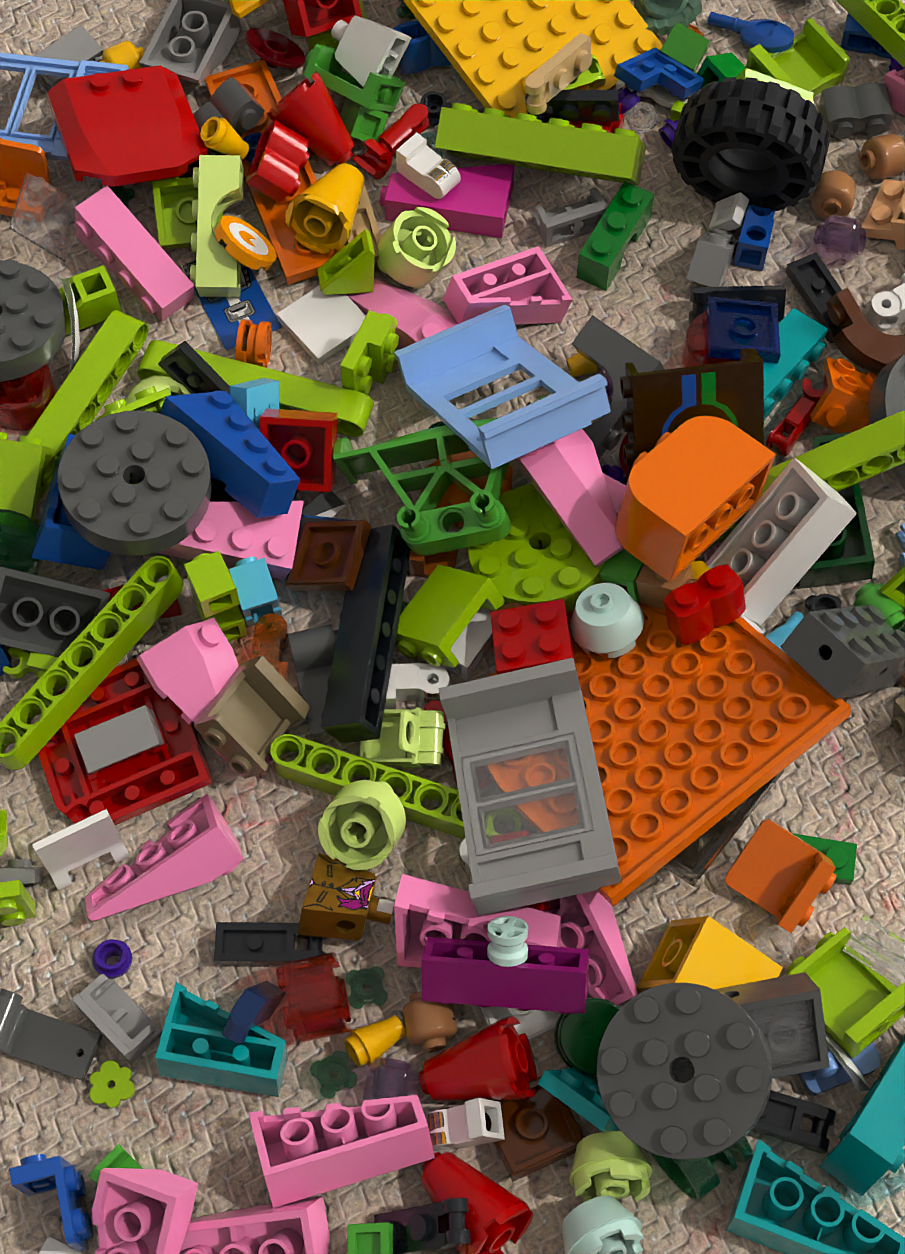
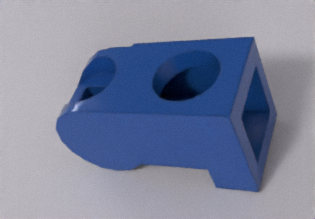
(754, 238)

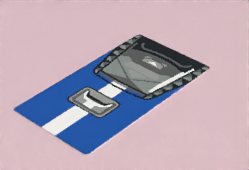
(227, 312)

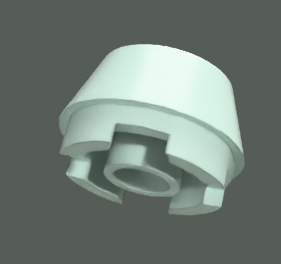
(606, 620)
(601, 1228)

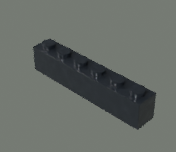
(367, 640)

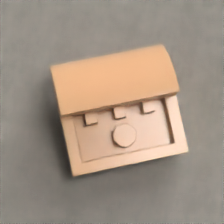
(887, 213)

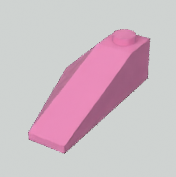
(415, 315)
(191, 668)
(261, 1229)

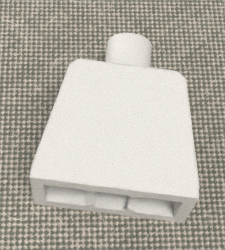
(368, 47)

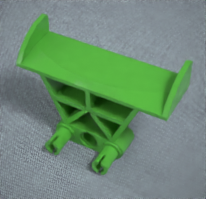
(424, 526)

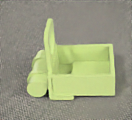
(407, 739)

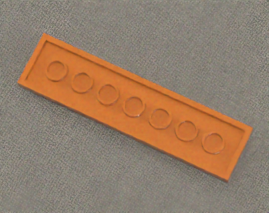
(294, 259)

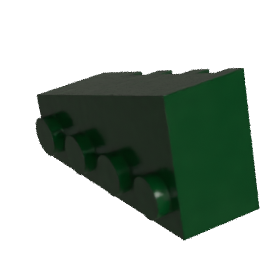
(851, 553)

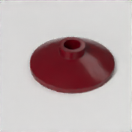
(274, 48)

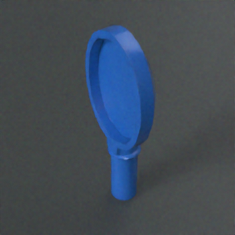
(768, 33)

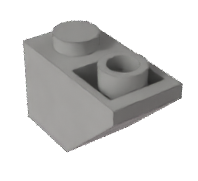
(712, 258)

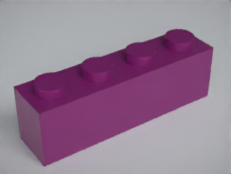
(546, 981)

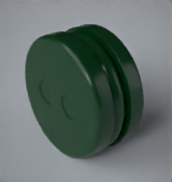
(580, 1035)

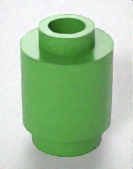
(872, 595)

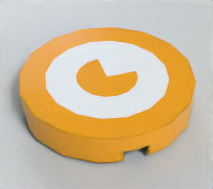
(245, 243)

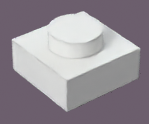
(729, 213)

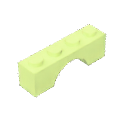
(219, 186)

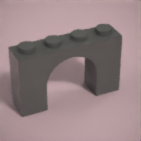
(610, 353)

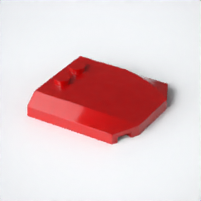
(126, 125)
(133, 783)

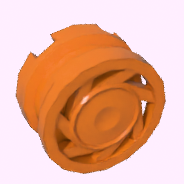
(254, 342)

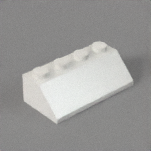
(782, 537)

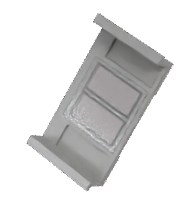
(529, 787)

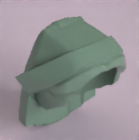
(664, 14)

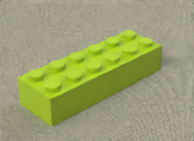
(540, 145)

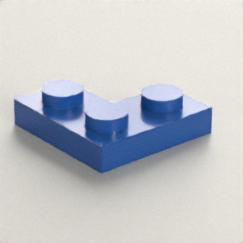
(659, 68)

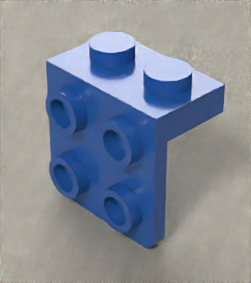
(44, 1175)

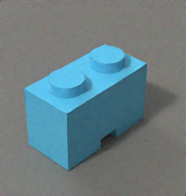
(255, 589)

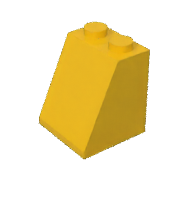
(706, 955)

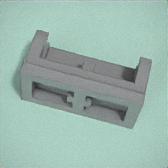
(73, 46)
(571, 220)
(119, 739)
(117, 1017)

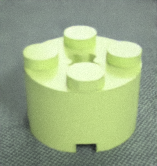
(416, 247)
(362, 824)

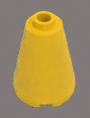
(327, 209)

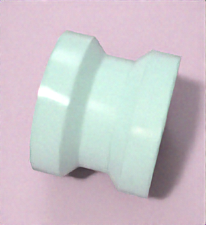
(507, 941)

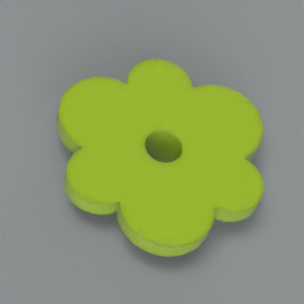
(111, 1073)

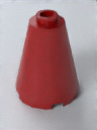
(314, 116)
(485, 1066)
(493, 1211)

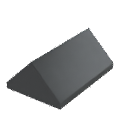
(45, 612)

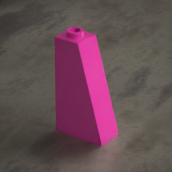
(473, 206)

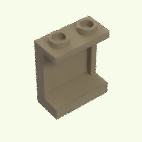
(250, 715)

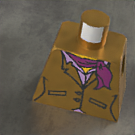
(341, 901)

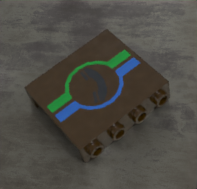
(669, 397)

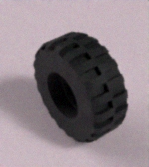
(751, 142)

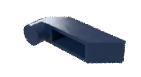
(251, 1009)

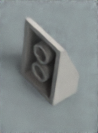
(193, 38)

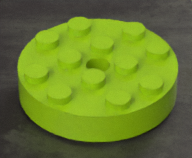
(520, 567)

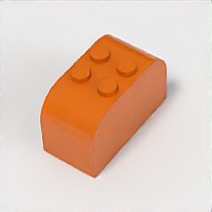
(690, 492)

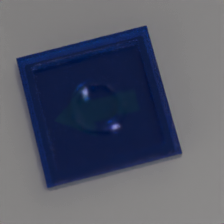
(742, 325)

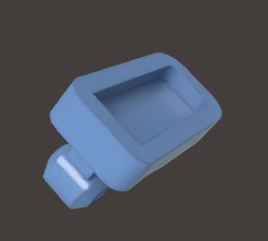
(825, 1079)

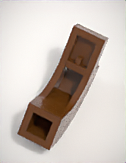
(858, 338)

